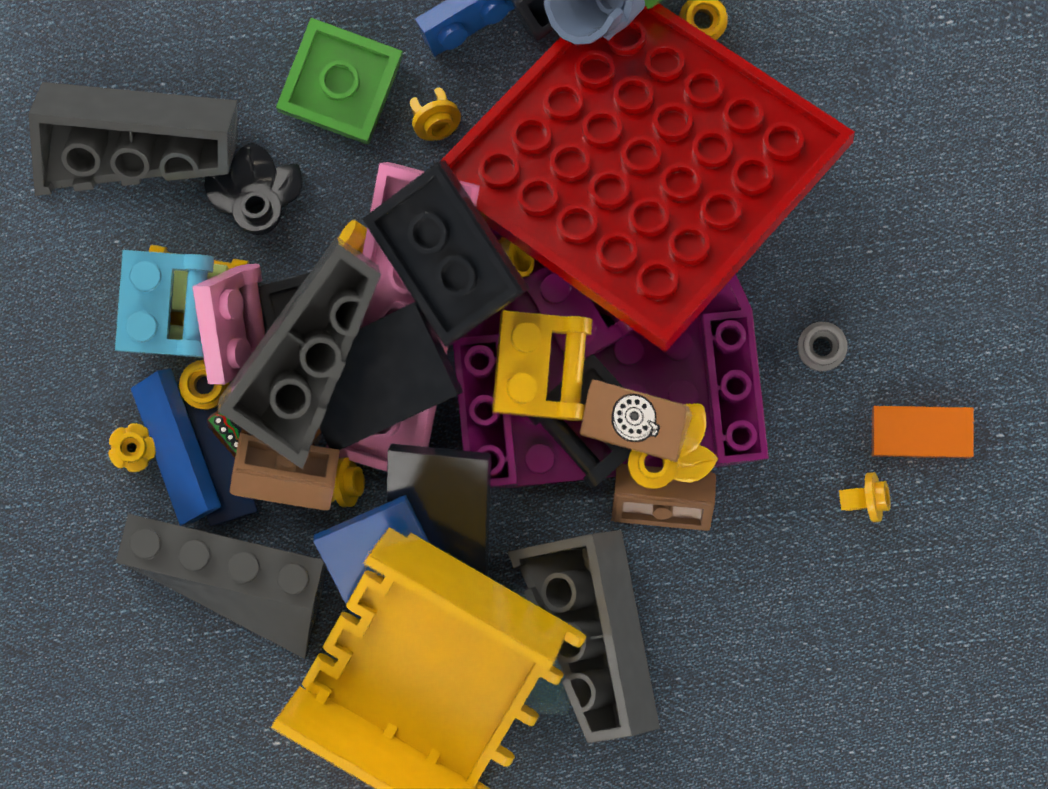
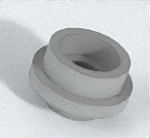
(825, 331)

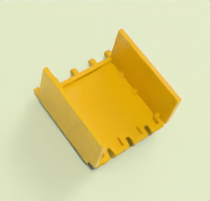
(425, 672)

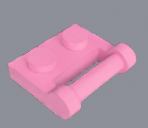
(229, 320)

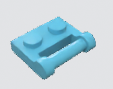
(147, 302)

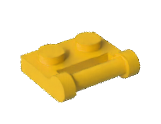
(524, 365)

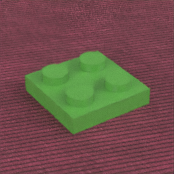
(339, 81)

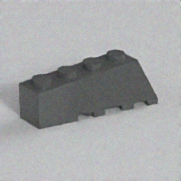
(126, 135)
(296, 365)
(242, 581)
(591, 589)

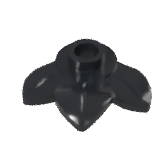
(251, 183)

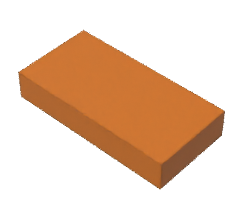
(922, 431)

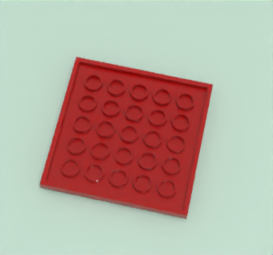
(646, 167)

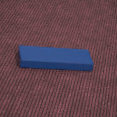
(176, 447)

